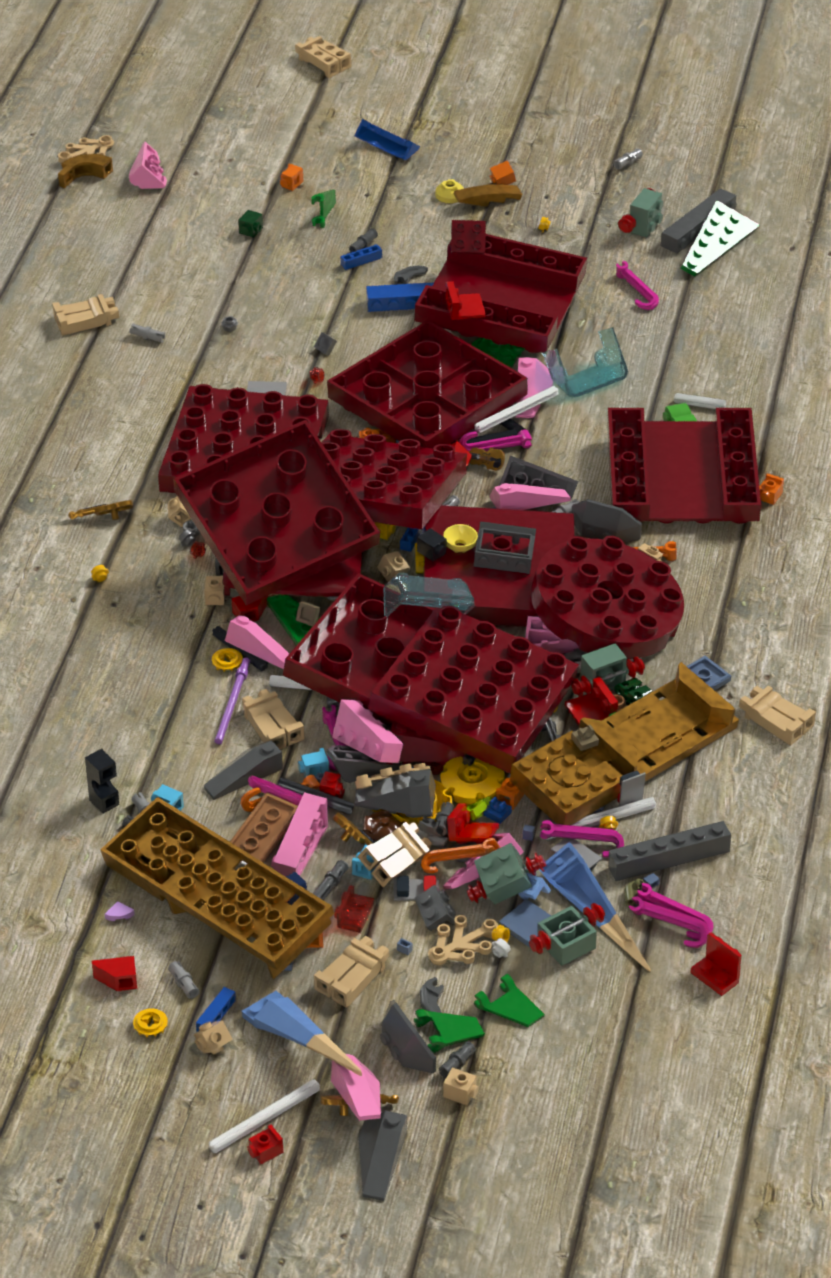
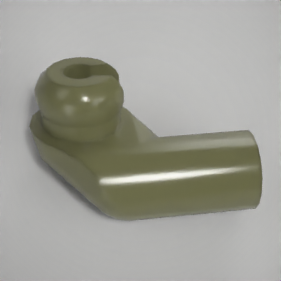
(631, 891)

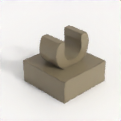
(307, 613)
(585, 738)

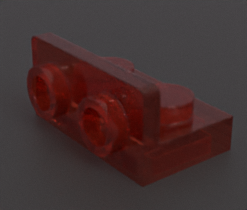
(353, 910)

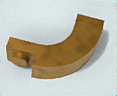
(84, 165)

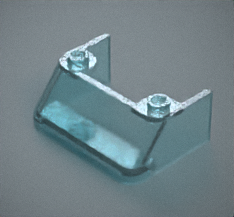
(609, 368)
(427, 592)

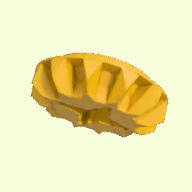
(231, 655)
(145, 1017)

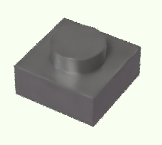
(325, 343)

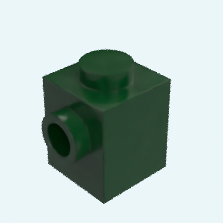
(250, 223)

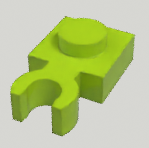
(477, 808)

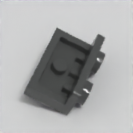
(435, 907)

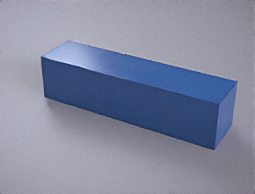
(361, 257)
(410, 538)
(218, 1007)

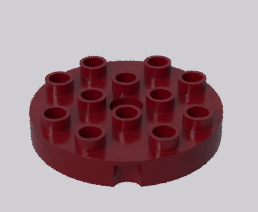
(607, 596)

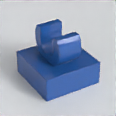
(497, 810)

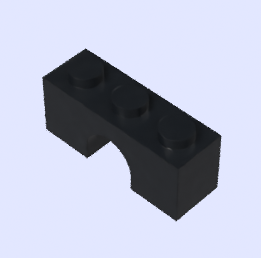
(99, 771)

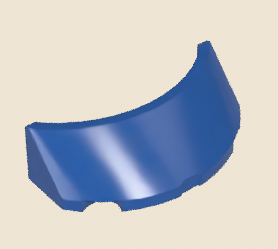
(385, 140)

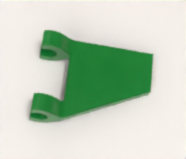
(327, 202)
(512, 1005)
(450, 1027)

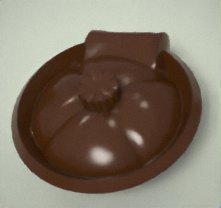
(380, 825)

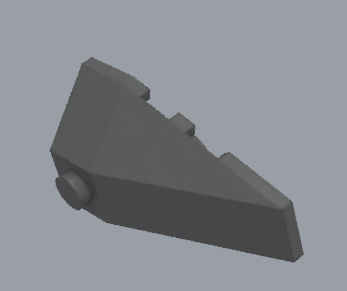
(526, 473)
(404, 793)

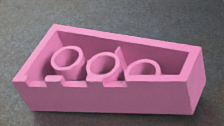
(364, 733)
(302, 835)

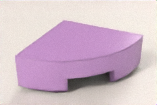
(119, 911)

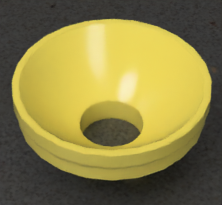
(445, 191)
(460, 534)

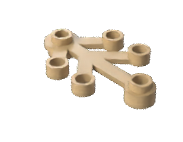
(105, 142)
(365, 782)
(440, 953)

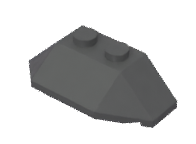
(600, 520)
(353, 763)
(405, 1041)

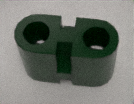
(632, 690)

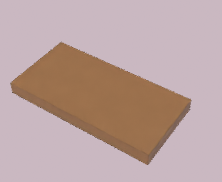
(265, 826)

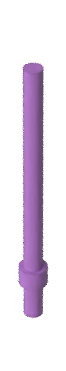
(241, 675)

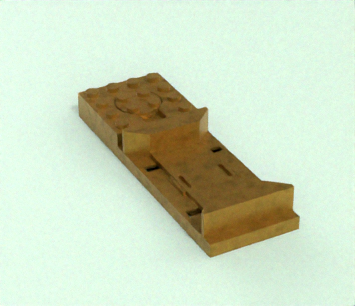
(576, 782)
(196, 867)

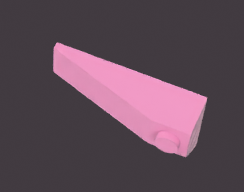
(146, 169)
(538, 381)
(526, 497)
(255, 640)
(470, 872)
(359, 1092)

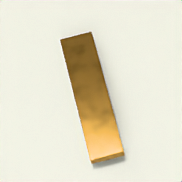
(484, 194)

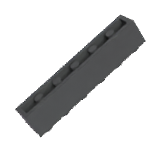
(688, 227)
(669, 851)

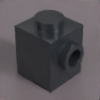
(431, 544)

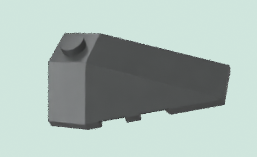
(255, 761)
(379, 1152)

